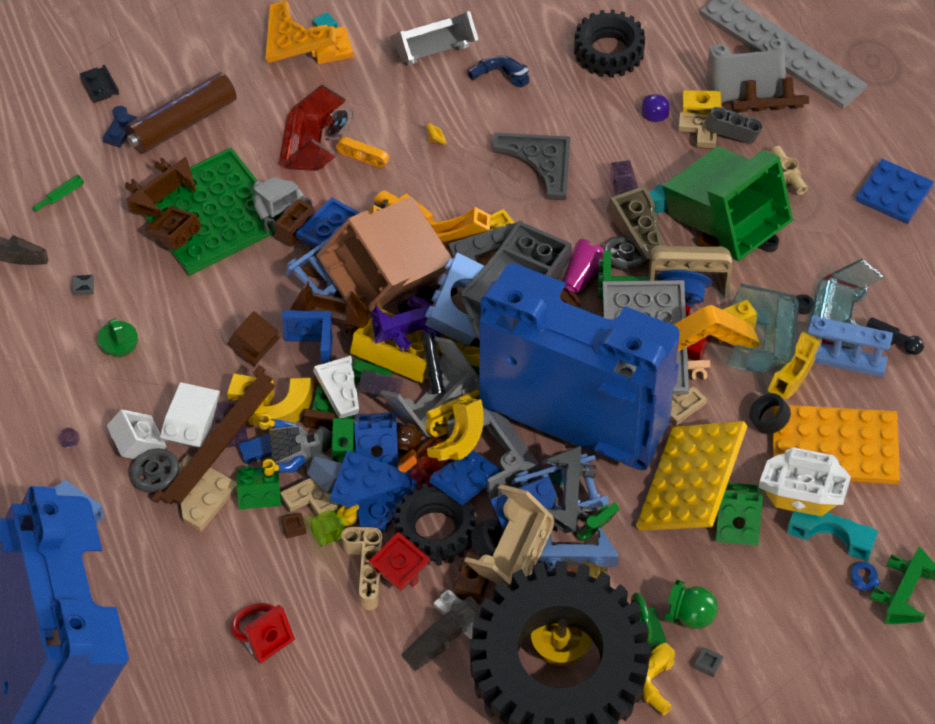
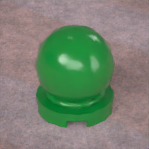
(692, 606)

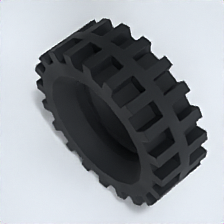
(609, 26)
(429, 501)

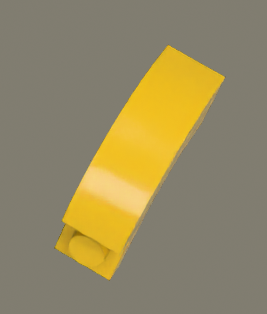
(794, 373)
(292, 407)
(466, 432)

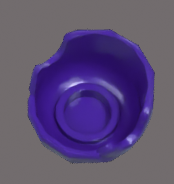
(655, 108)

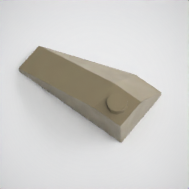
(636, 219)

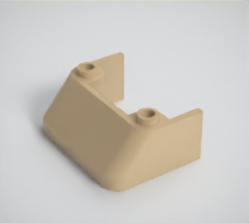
(692, 259)
(521, 541)

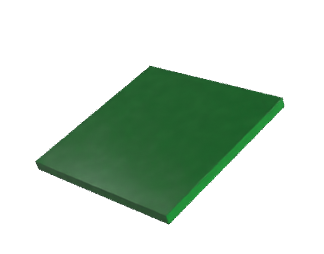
(223, 208)

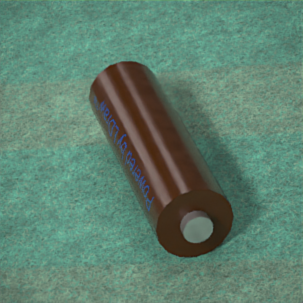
(180, 112)

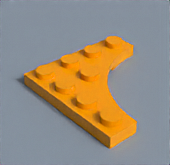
(289, 38)

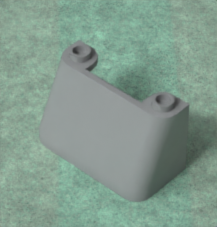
(729, 72)

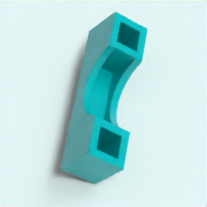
(857, 537)

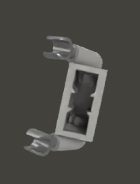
(275, 197)

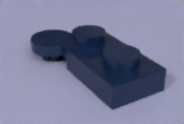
(116, 132)

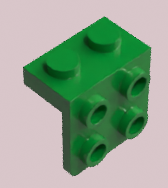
(257, 489)

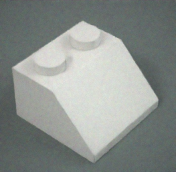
(134, 433)

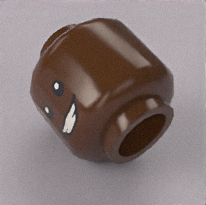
(407, 438)

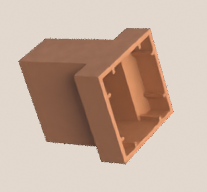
(384, 254)

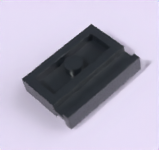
(99, 83)

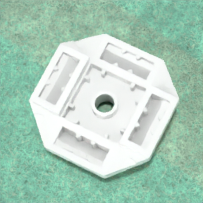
(805, 481)

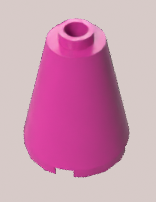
(582, 266)

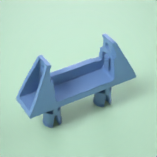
(599, 554)

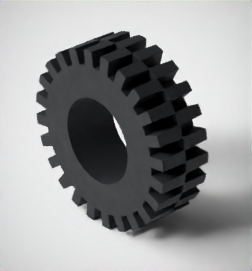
(544, 600)

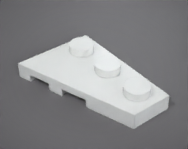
(338, 384)

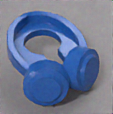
(858, 581)

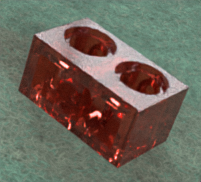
(430, 464)

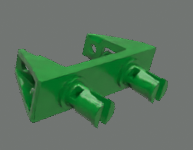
(898, 610)

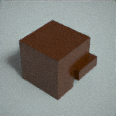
(253, 338)

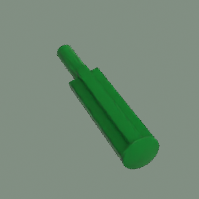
(60, 192)

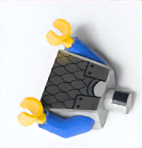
(288, 445)

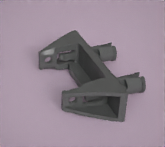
(567, 518)

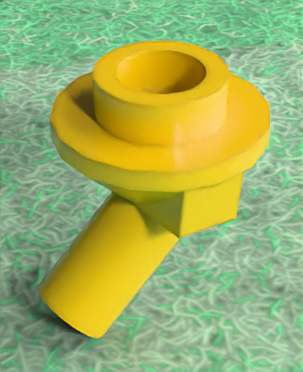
(348, 514)

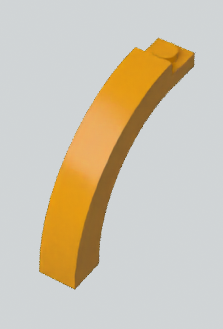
(458, 228)

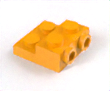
(335, 52)

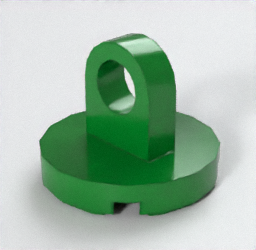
(117, 338)

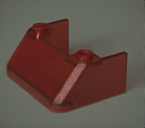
(304, 130)

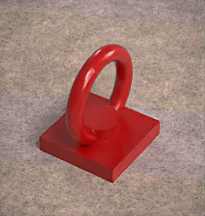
(265, 634)

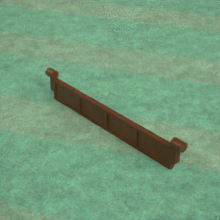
(218, 439)

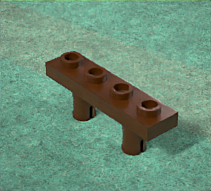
(761, 104)

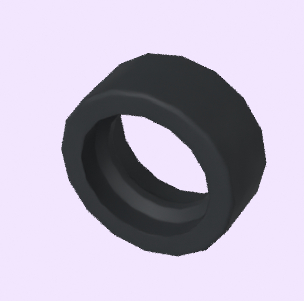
(764, 403)
(480, 537)

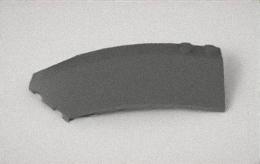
(525, 247)

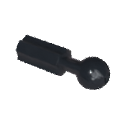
(912, 344)

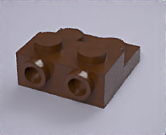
(174, 227)

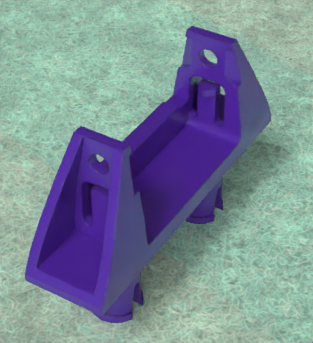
(399, 325)

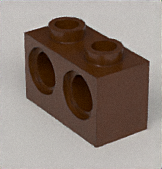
(292, 221)

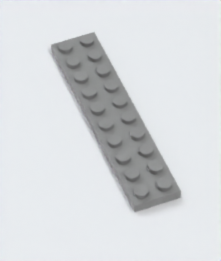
(801, 60)

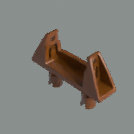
(144, 198)
(347, 311)

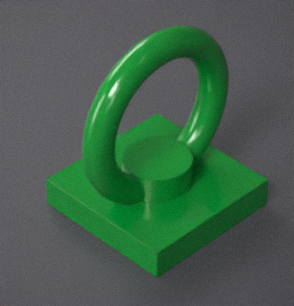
(650, 616)

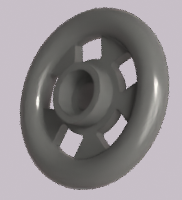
(625, 252)
(152, 456)

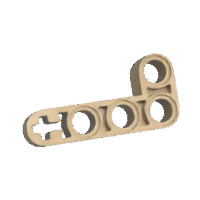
(367, 549)

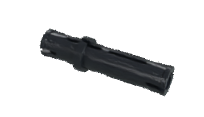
(432, 358)

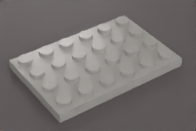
(654, 298)

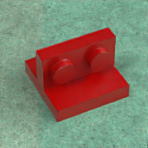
(399, 562)

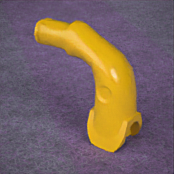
(660, 659)

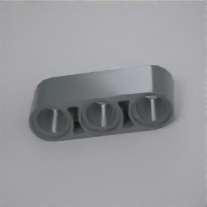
(733, 125)

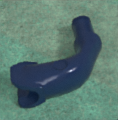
(516, 72)

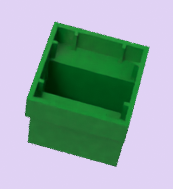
(732, 198)

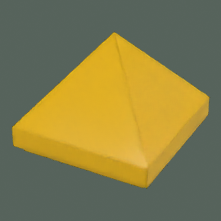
(435, 135)

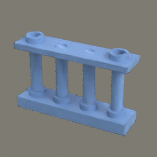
(295, 267)
(847, 358)
(595, 499)

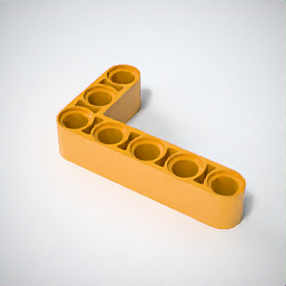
(717, 323)

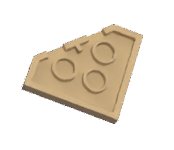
(206, 497)

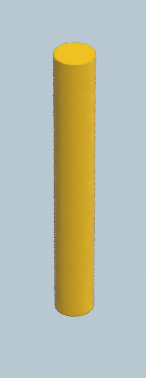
(448, 406)

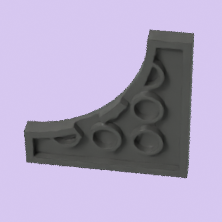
(544, 153)

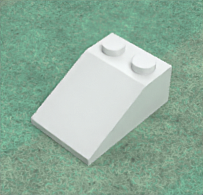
(190, 416)

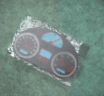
(340, 125)

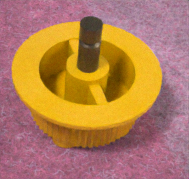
(560, 643)

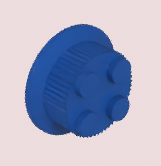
(693, 283)

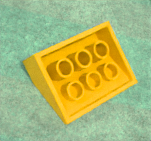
(387, 354)

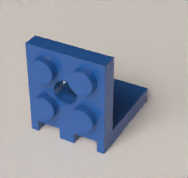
(317, 329)
(377, 430)

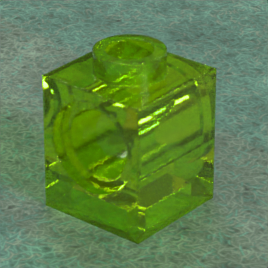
(327, 528)

